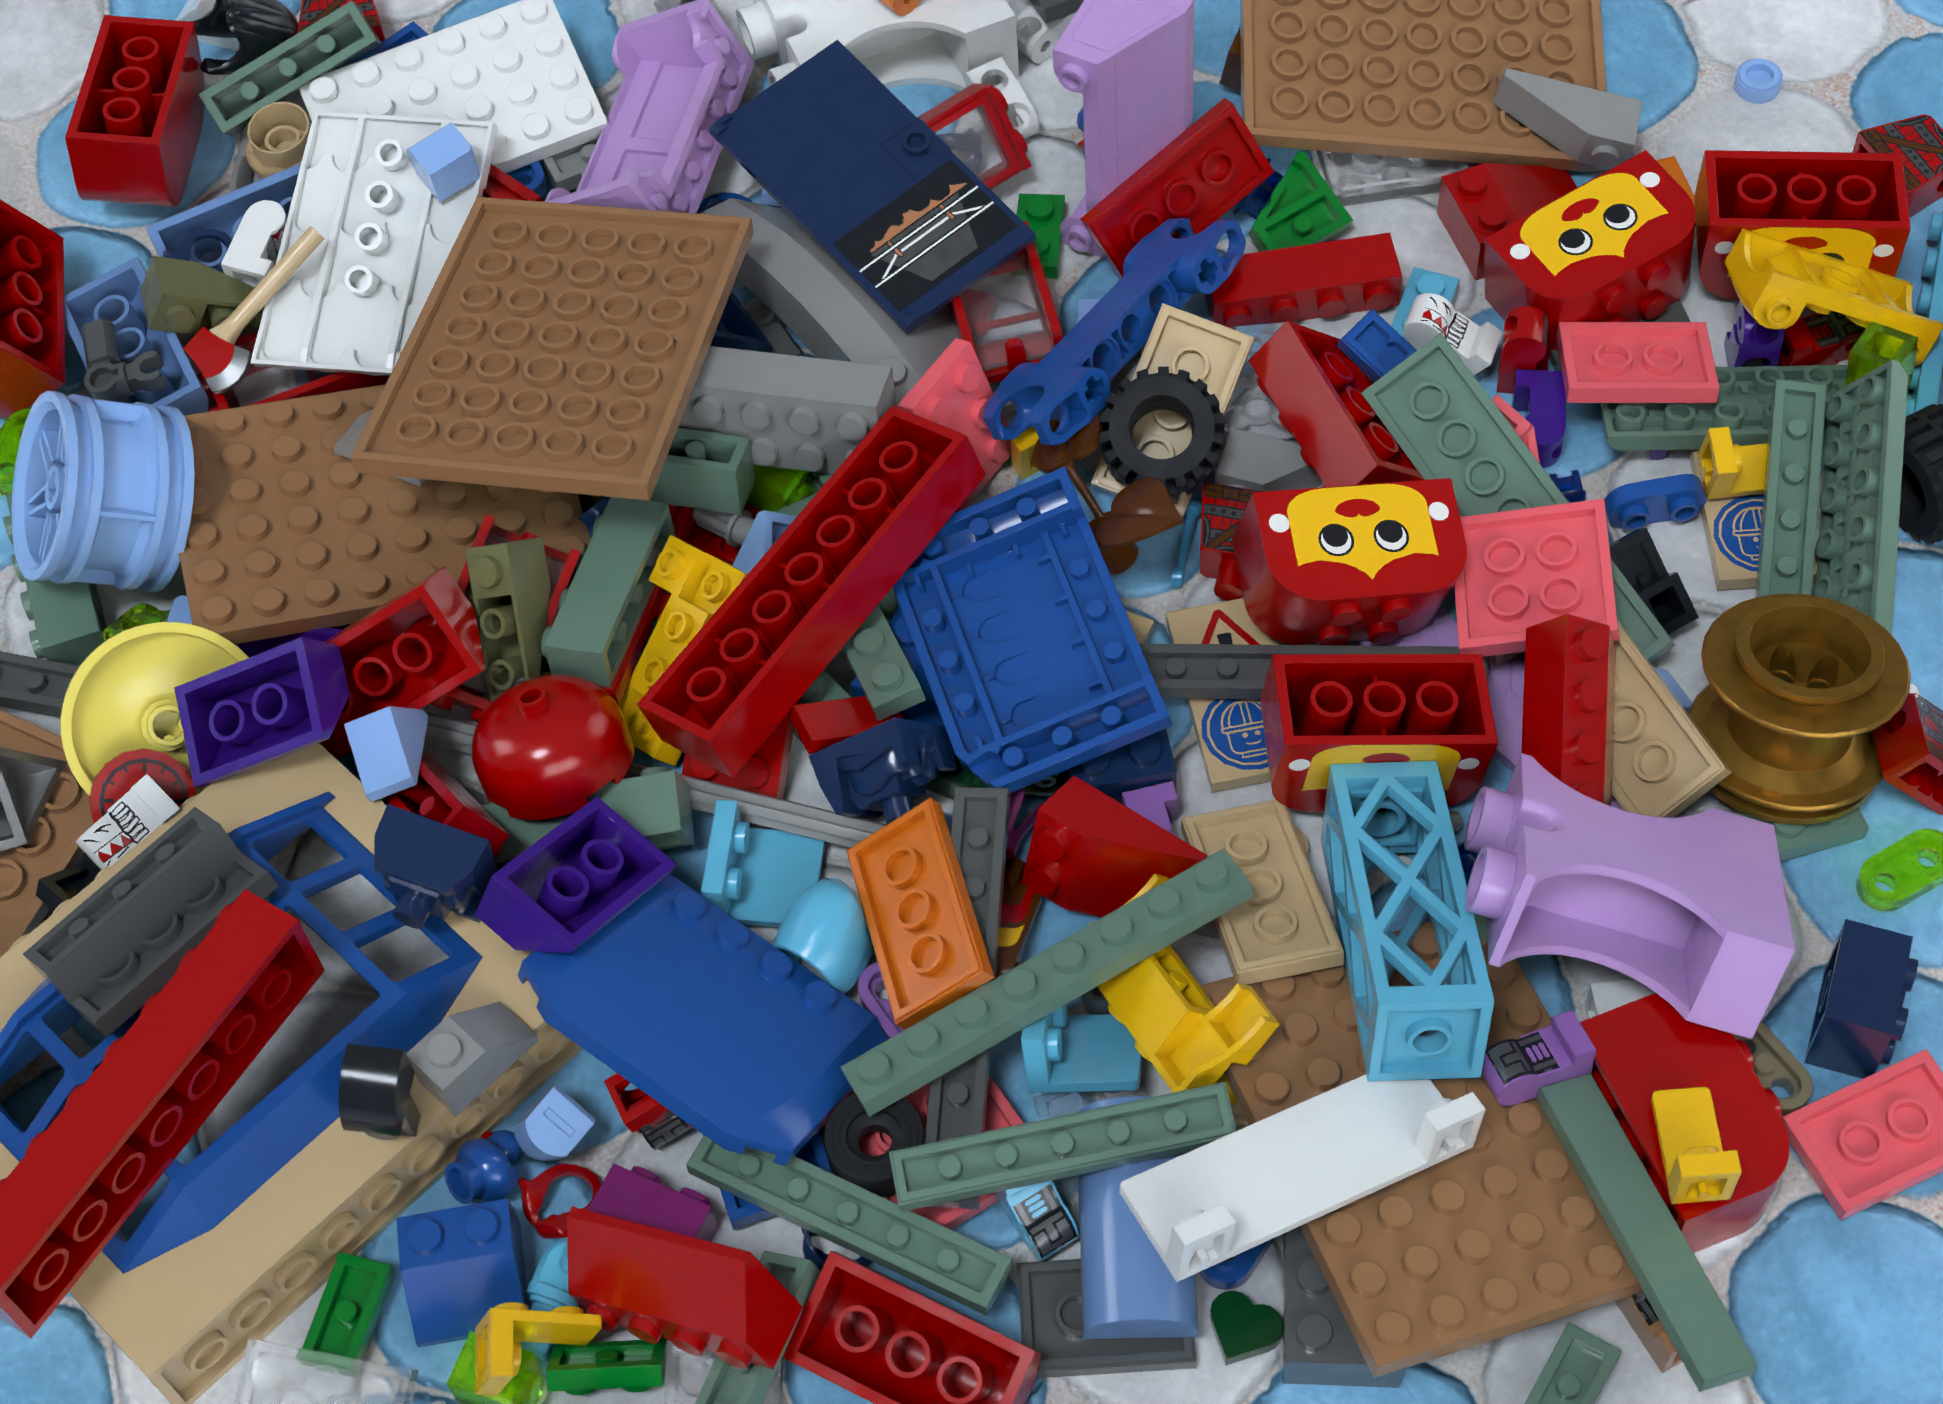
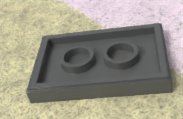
(1053, 1326)

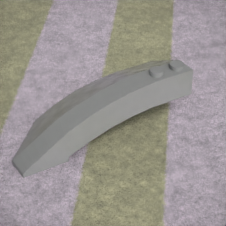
(827, 305)

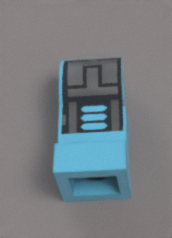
(1039, 1218)

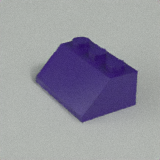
(261, 708)
(572, 882)

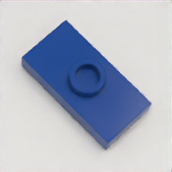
(1375, 346)

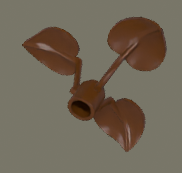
(1135, 512)

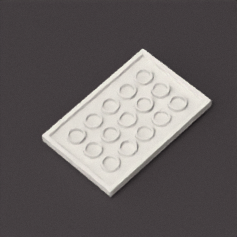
(494, 68)

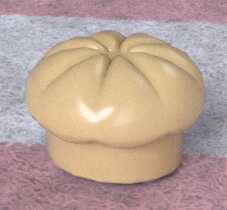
(276, 138)

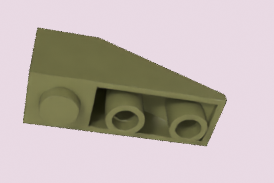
(190, 295)
(511, 609)

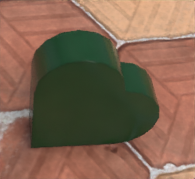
(1244, 1328)

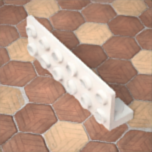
(1296, 1168)

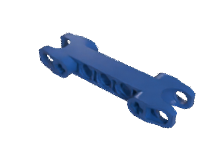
(1077, 372)

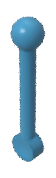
(1193, 511)

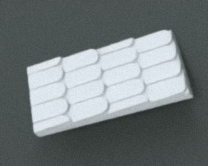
(381, 244)

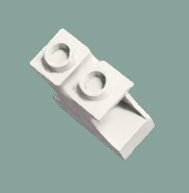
(924, 47)

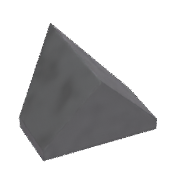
(24, 791)

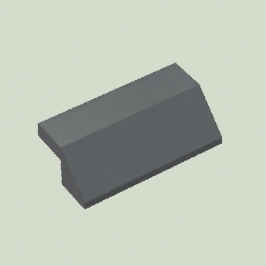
(144, 921)

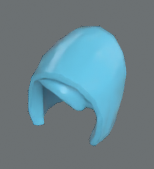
(827, 932)

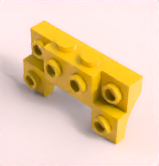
(698, 589)
(1179, 1024)

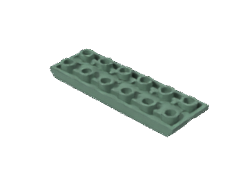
(1740, 405)
(1863, 493)

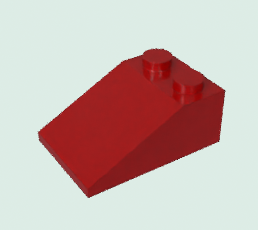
(1491, 197)
(1098, 852)

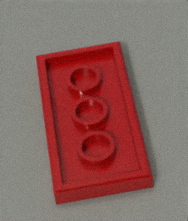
(1191, 178)

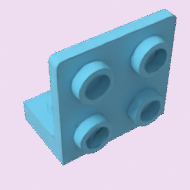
(757, 870)
(1080, 1054)

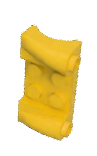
(1782, 278)

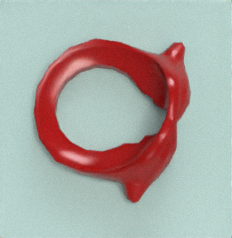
(536, 1189)

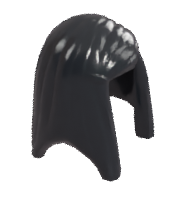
(255, 24)

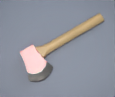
(214, 349)

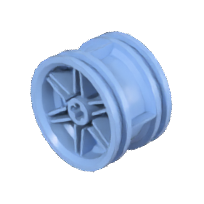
(102, 492)

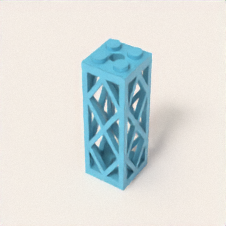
(1457, 996)

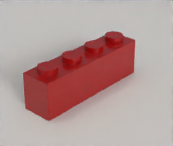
(1309, 282)
(448, 802)

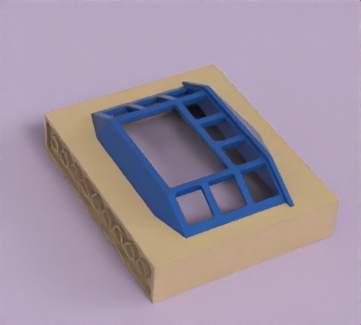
(285, 1187)

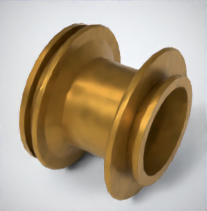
(1797, 705)

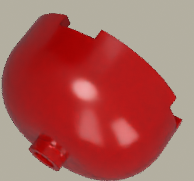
(550, 746)

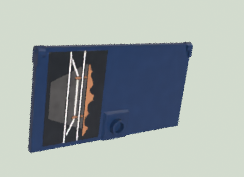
(872, 185)

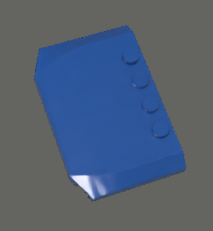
(1027, 638)
(707, 1020)

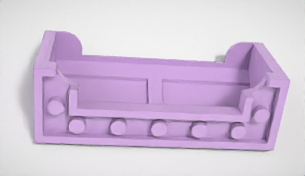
(678, 81)
(1135, 87)

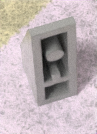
(1576, 119)

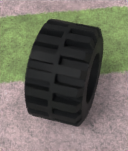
(1170, 393)
(1923, 475)

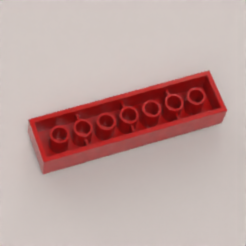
(812, 590)
(146, 1102)

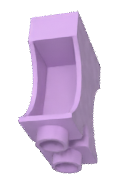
(1665, 900)

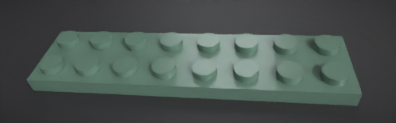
(1460, 434)

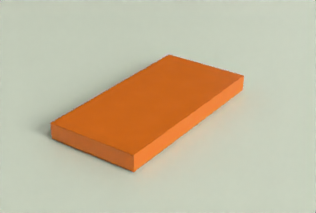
(919, 914)

